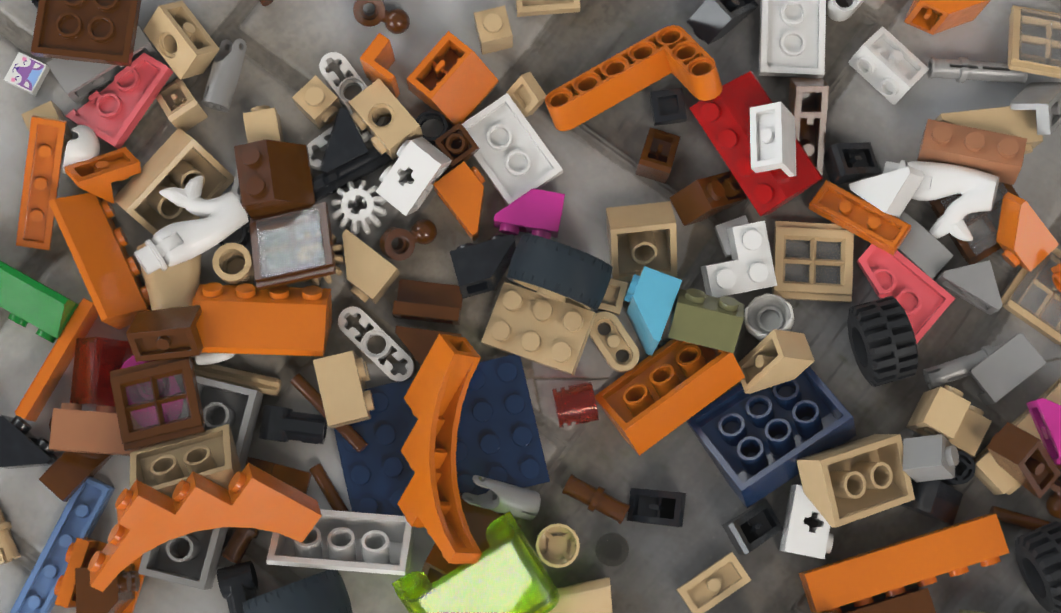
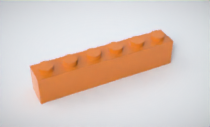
(904, 563)

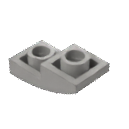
(923, 248)

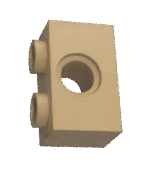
(181, 39)
(378, 102)

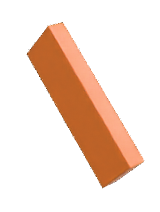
(859, 217)

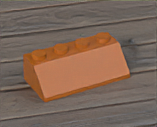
(102, 257)
(264, 321)
(667, 391)

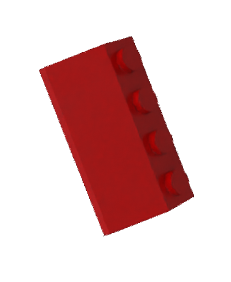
(728, 127)

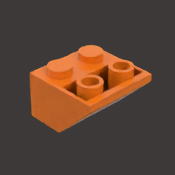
(941, 15)
(452, 79)

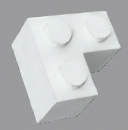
(750, 263)

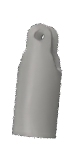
(224, 75)
(505, 498)

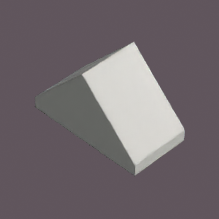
(890, 190)

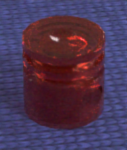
(575, 404)

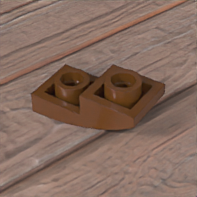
(456, 145)

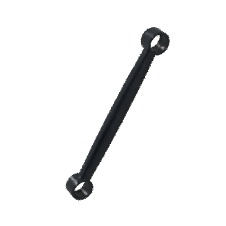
(355, 169)

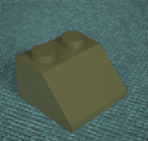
(706, 320)

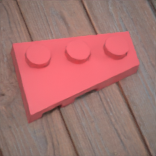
(123, 102)
(909, 285)

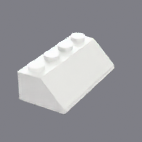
(349, 544)

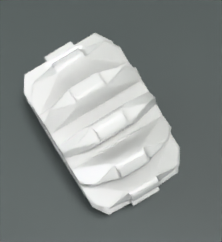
(351, 199)

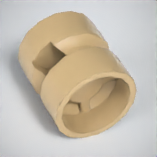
(557, 545)

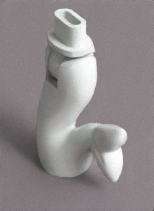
(946, 179)
(192, 237)

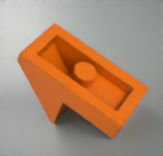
(100, 171)

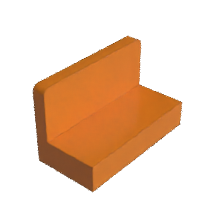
(377, 61)

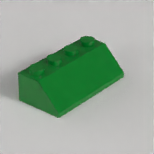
(34, 303)

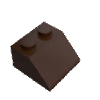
(274, 177)
(113, 598)

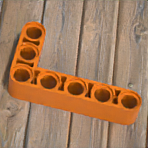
(631, 71)

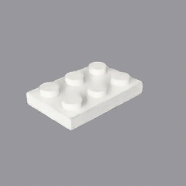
(792, 38)
(510, 150)

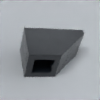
(482, 264)
(20, 447)

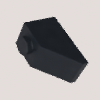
(718, 17)

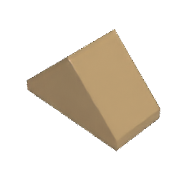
(180, 105)

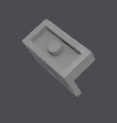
(1046, 100)
(1006, 368)

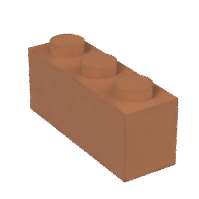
(973, 148)
(86, 430)

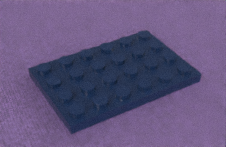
(493, 439)

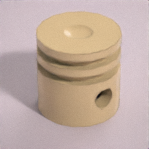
(234, 264)

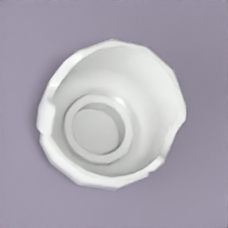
(82, 147)
(766, 314)

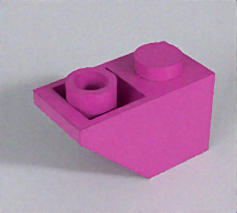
(533, 213)

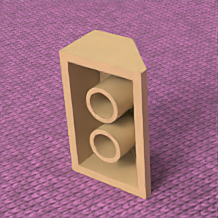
(171, 166)
(167, 463)
(856, 478)

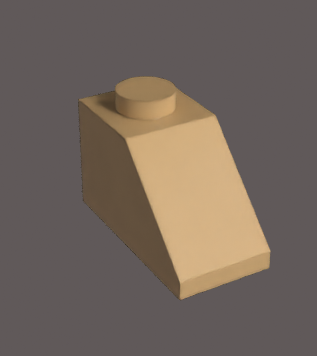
(366, 269)
(775, 360)

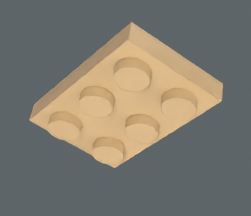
(539, 328)

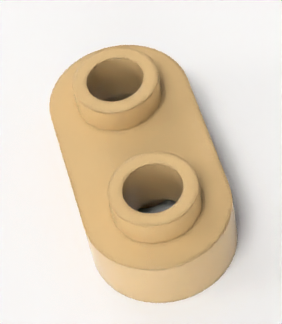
(613, 342)

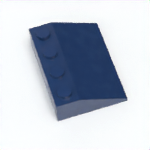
(765, 432)

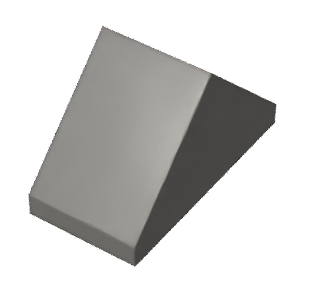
(973, 284)

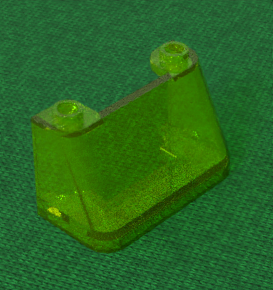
(502, 581)

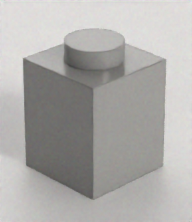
(929, 458)

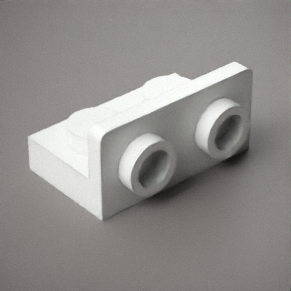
(888, 65)

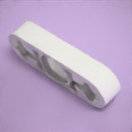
(353, 333)

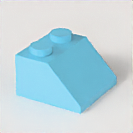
(650, 305)

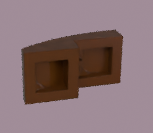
(71, 472)

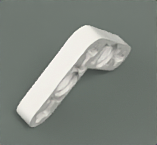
(332, 79)

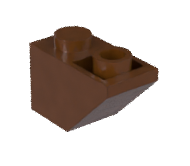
(707, 197)

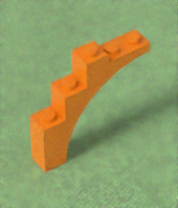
(430, 449)
(198, 504)

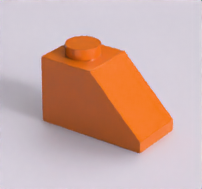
(463, 196)
(1022, 234)

